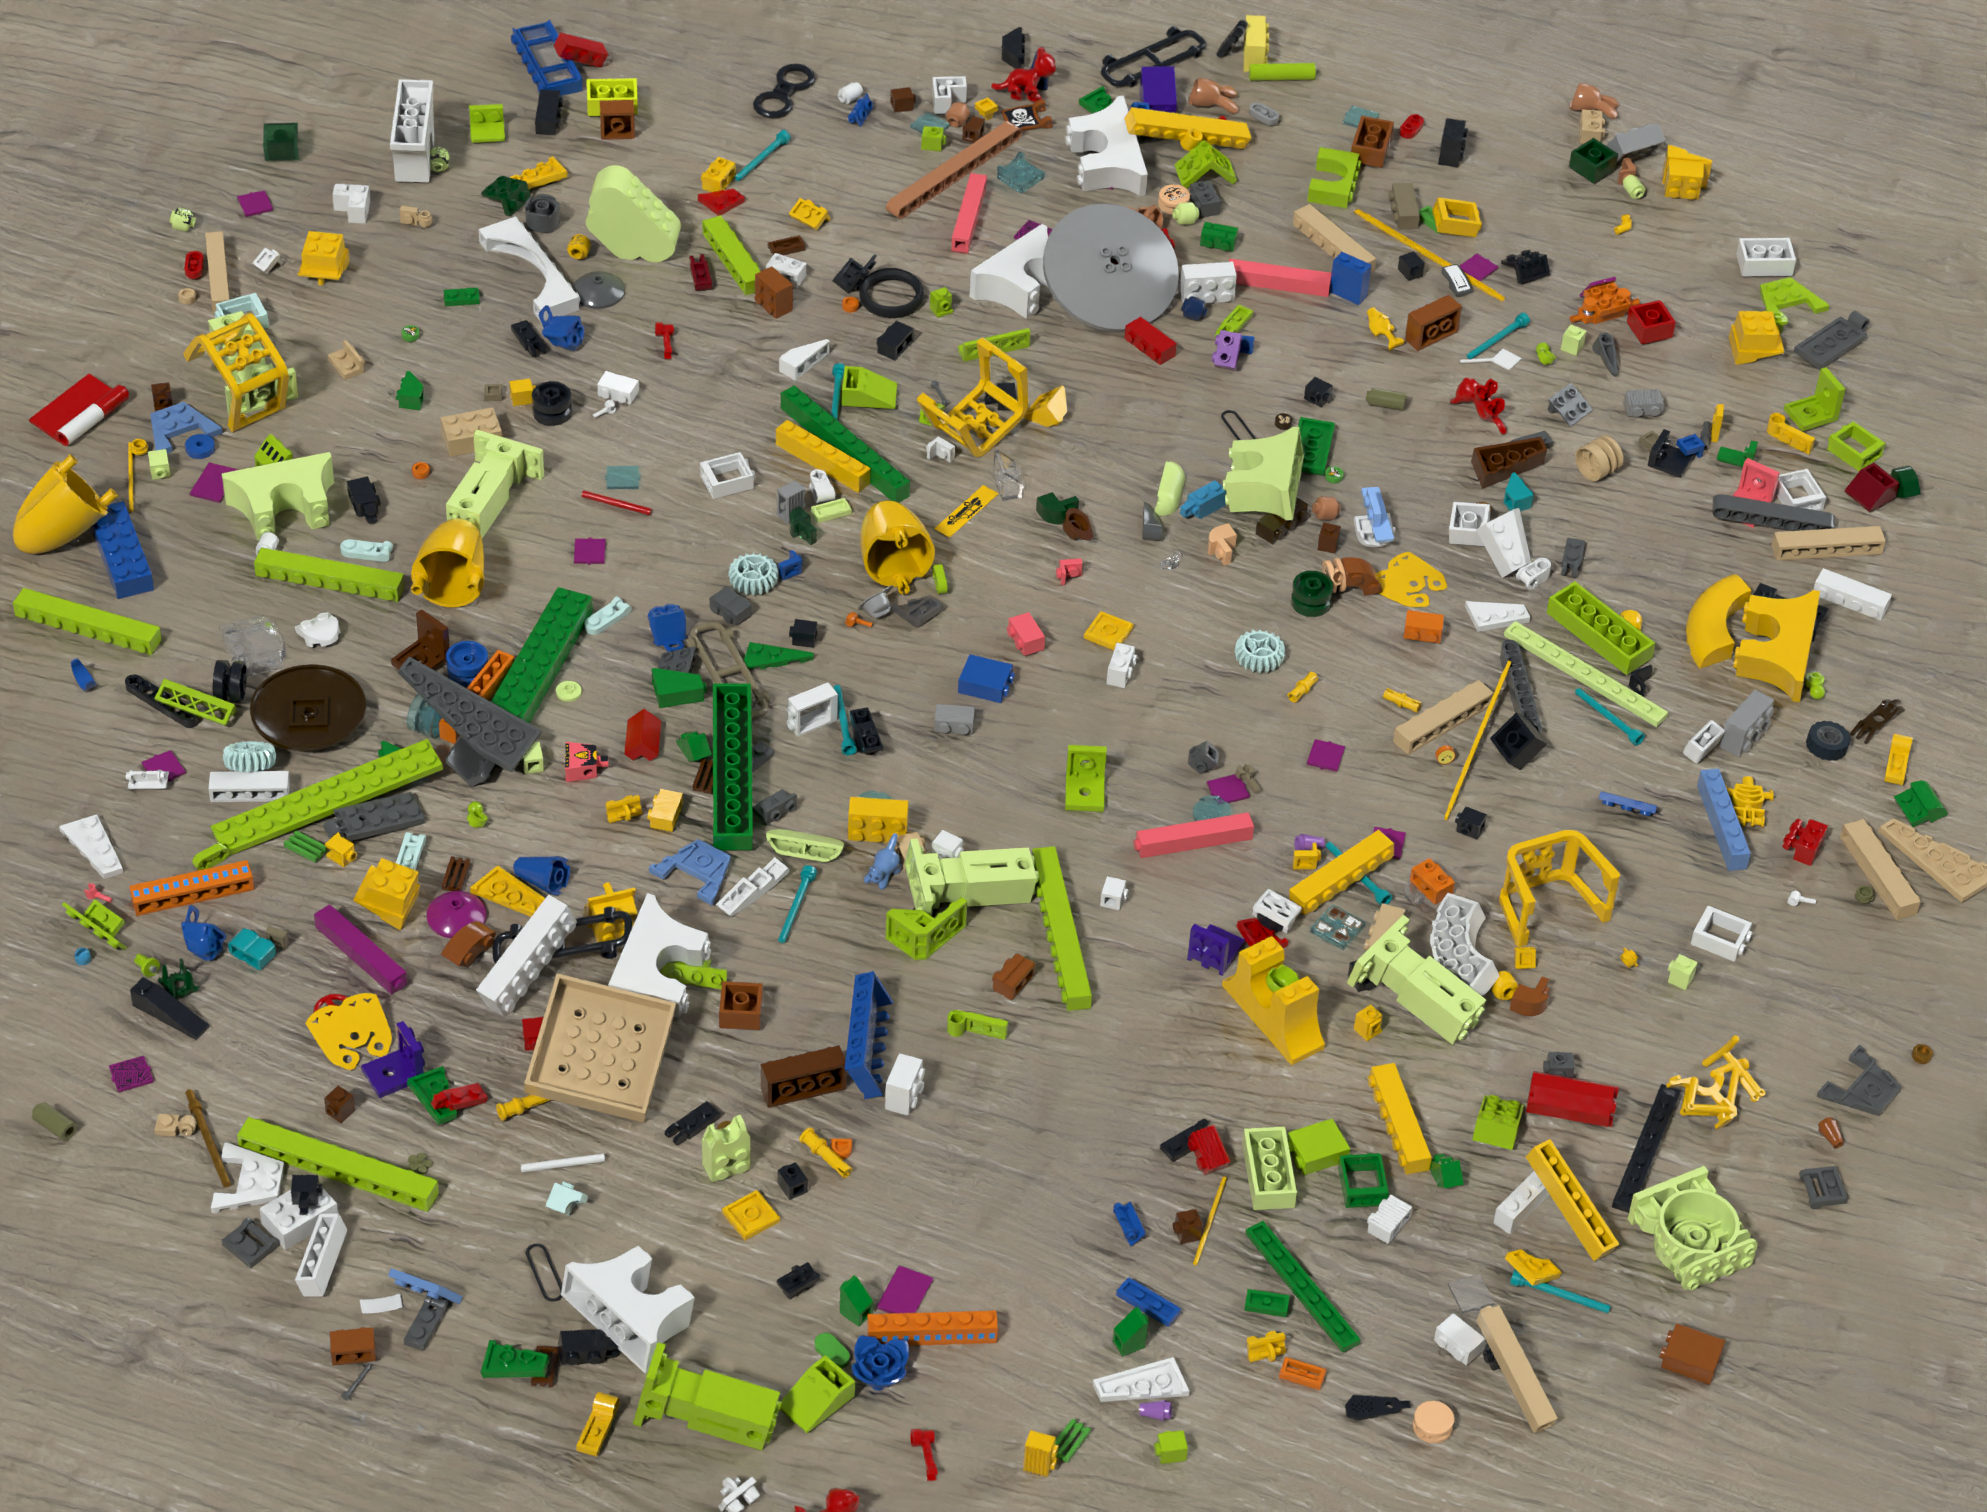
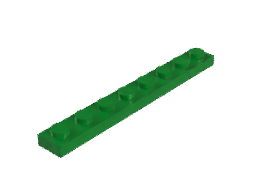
(1303, 1286)

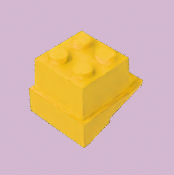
(1684, 173)
(324, 256)
(1754, 336)
(389, 892)
(621, 901)

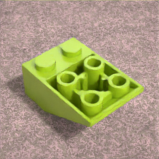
(867, 389)
(1498, 1122)
(818, 1394)

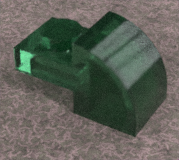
(801, 526)

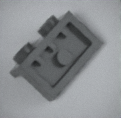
(775, 806)

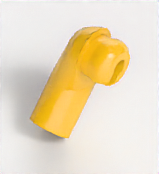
(1626, 224)

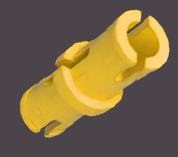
(1302, 687)
(1402, 700)

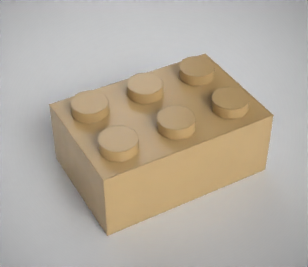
(460, 428)

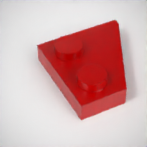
(721, 201)
(1254, 932)

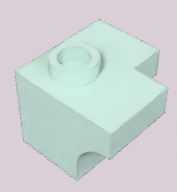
(564, 1198)

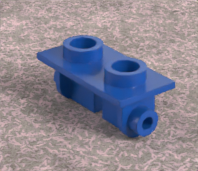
(861, 110)
(1129, 1222)

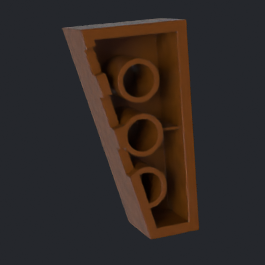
(1499, 461)

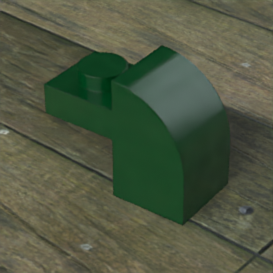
(1907, 481)
(1052, 509)

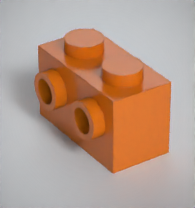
(1423, 626)
(1432, 880)

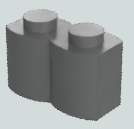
(730, 606)

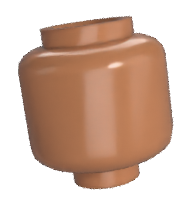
(957, 114)
(1326, 508)

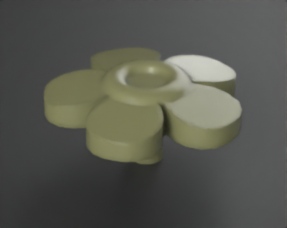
(419, 1163)

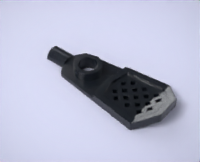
(1373, 1406)

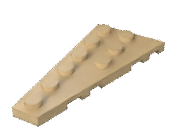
(1942, 862)

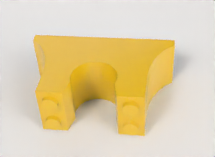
(1786, 656)
(1283, 1016)

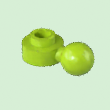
(1544, 353)
(1815, 682)
(475, 815)

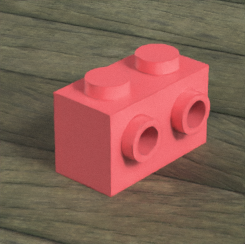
(1026, 634)

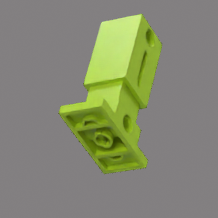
(708, 1402)

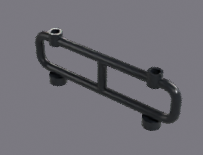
(1173, 35)
(607, 948)

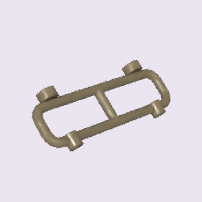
(726, 636)

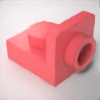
(1069, 568)

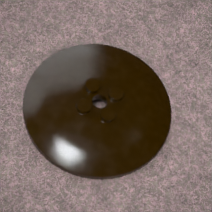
(286, 696)

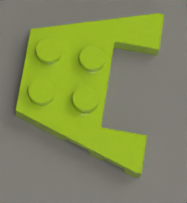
(1788, 293)

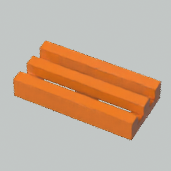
(1301, 1376)

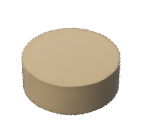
(187, 296)

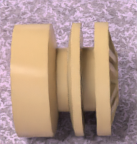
(1599, 458)

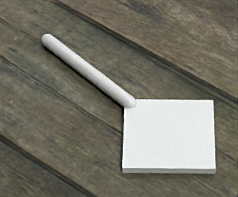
(1503, 358)

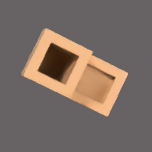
(1221, 542)

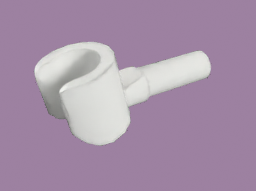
(609, 408)
(1796, 897)

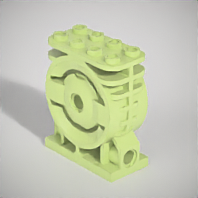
(1699, 1224)

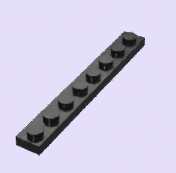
(1646, 1147)

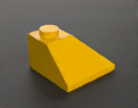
(1048, 408)

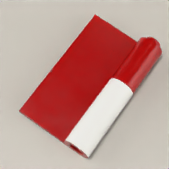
(79, 409)

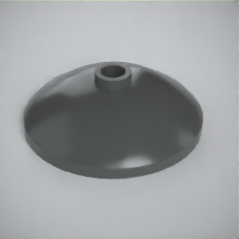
(599, 289)

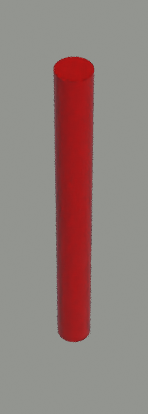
(615, 502)

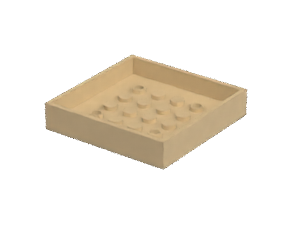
(600, 1048)

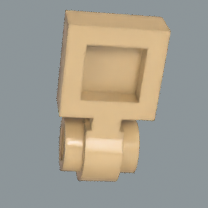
(410, 215)
(169, 1125)

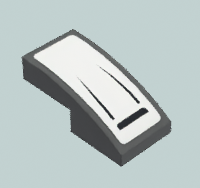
(1457, 280)

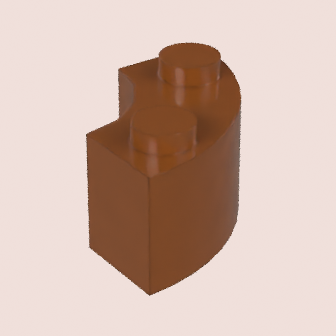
(1362, 575)
(469, 943)

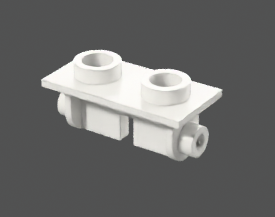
(147, 779)

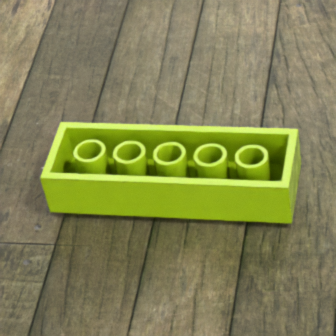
(1600, 628)

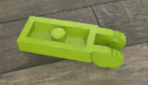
(1236, 320)

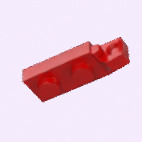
(460, 1097)

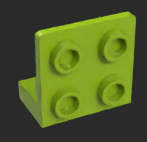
(486, 123)

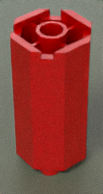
(1572, 1099)

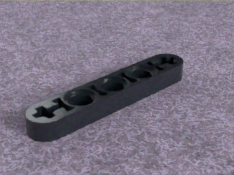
(144, 685)

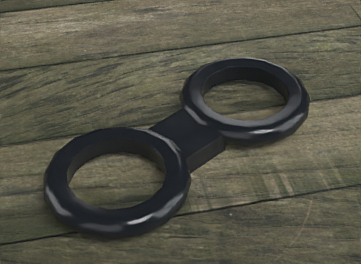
(783, 91)

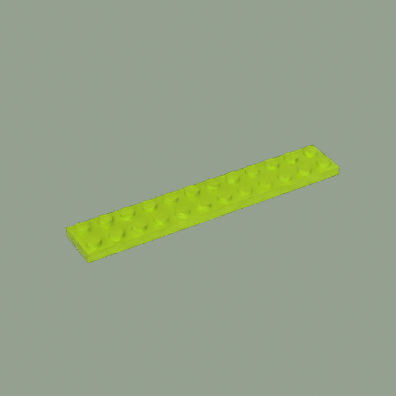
(323, 797)

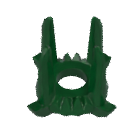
(184, 976)

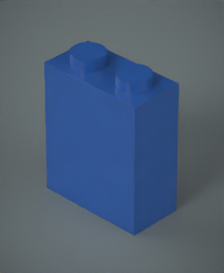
(1350, 278)
(985, 678)

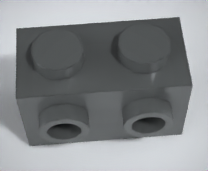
(1205, 198)

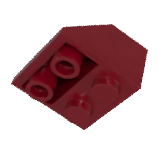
(1872, 487)

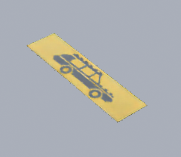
(966, 511)

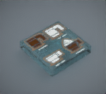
(1337, 927)

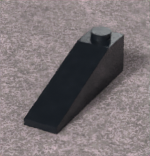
(164, 1007)

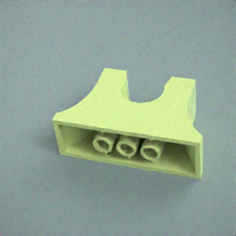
(1265, 474)
(281, 486)

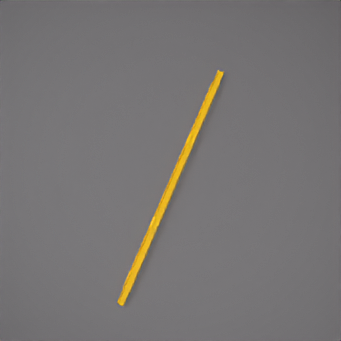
(1425, 252)
(1477, 740)

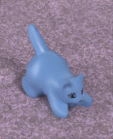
(885, 862)

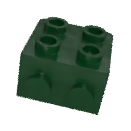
(510, 191)

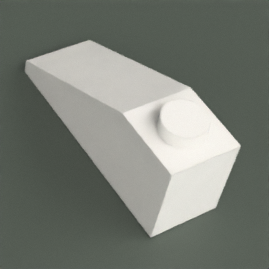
(803, 358)

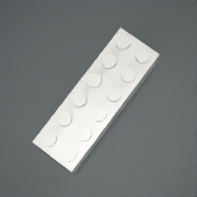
(527, 956)

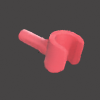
(93, 893)

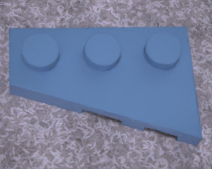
(420, 1285)

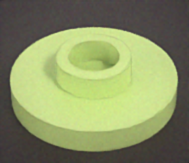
(568, 691)

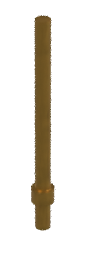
(196, 1109)

